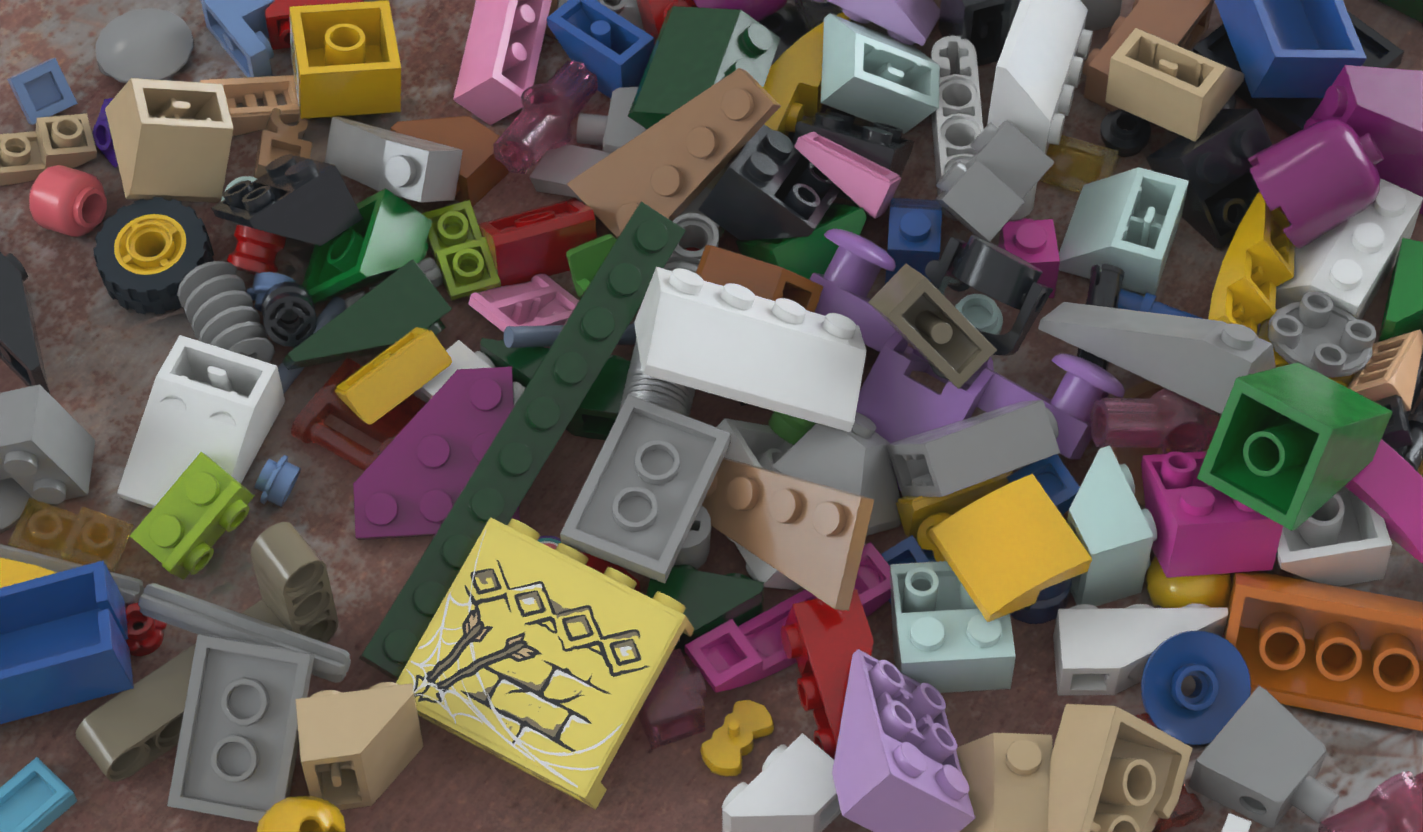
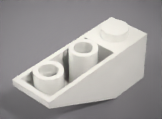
(1108, 647)

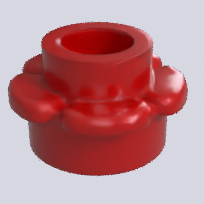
(147, 638)

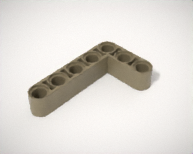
(148, 718)

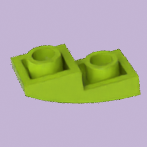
(461, 250)

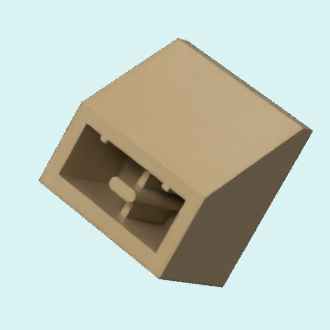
(1169, 84)
(171, 139)
(357, 741)

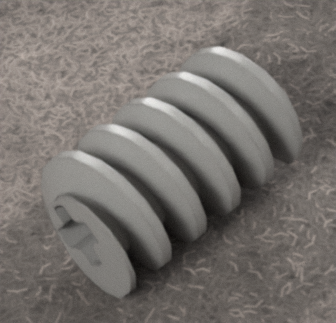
(223, 311)

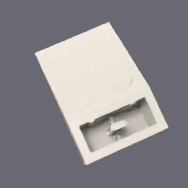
(198, 404)

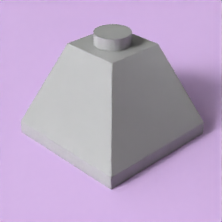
(848, 462)

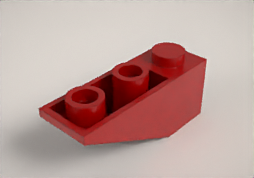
(823, 648)

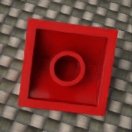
(538, 239)

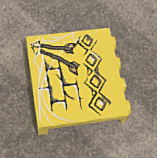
(542, 658)

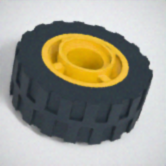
(136, 235)

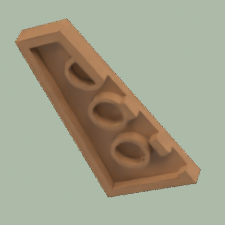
(678, 154)
(793, 526)

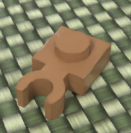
(279, 141)

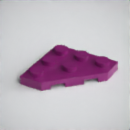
(433, 457)

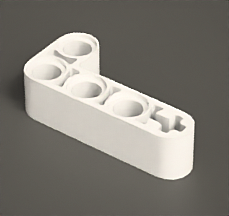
(960, 111)

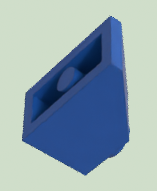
(603, 42)
(913, 233)

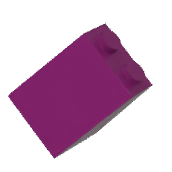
(1388, 108)

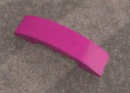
(1396, 494)
(749, 652)

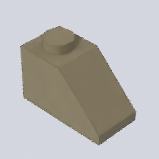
(932, 325)

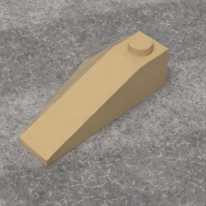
(1112, 772)
(1008, 781)

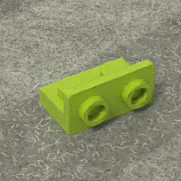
(193, 517)

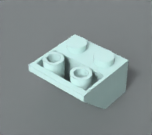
(876, 75)
(1125, 224)
(1112, 531)
(943, 633)

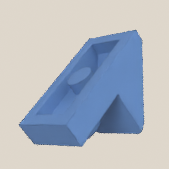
(242, 32)

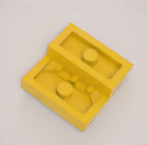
(1010, 547)

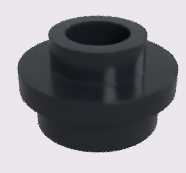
(1126, 141)

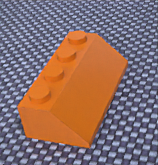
(1330, 647)

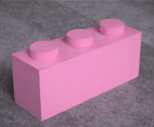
(501, 56)

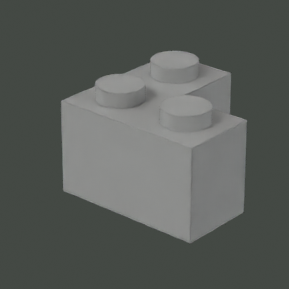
(993, 181)
(43, 446)

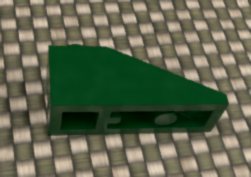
(375, 320)

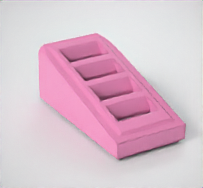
(858, 177)

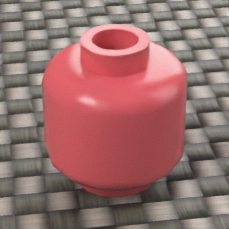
(67, 201)

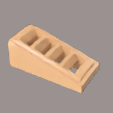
(247, 90)
(1391, 369)

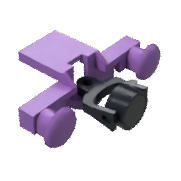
(907, 407)

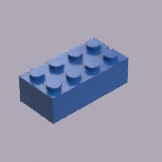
(1291, 44)
(62, 641)

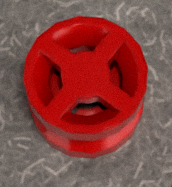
(255, 250)

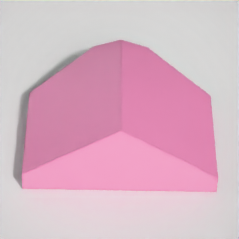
(525, 304)

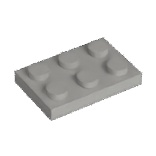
(646, 488)
(239, 728)

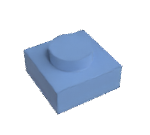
(42, 90)

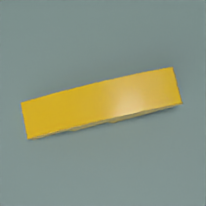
(1253, 268)

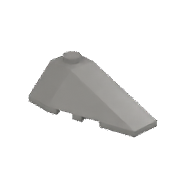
(1174, 351)

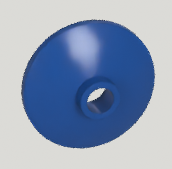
(1219, 691)

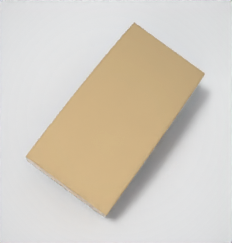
(57, 141)

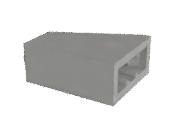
(974, 449)

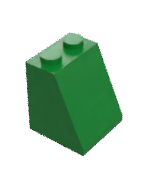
(1291, 442)

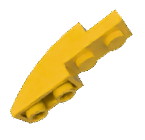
(796, 81)

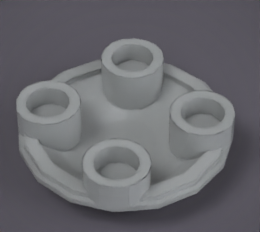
(144, 45)
(1321, 336)

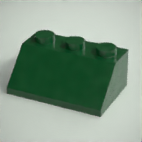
(695, 53)

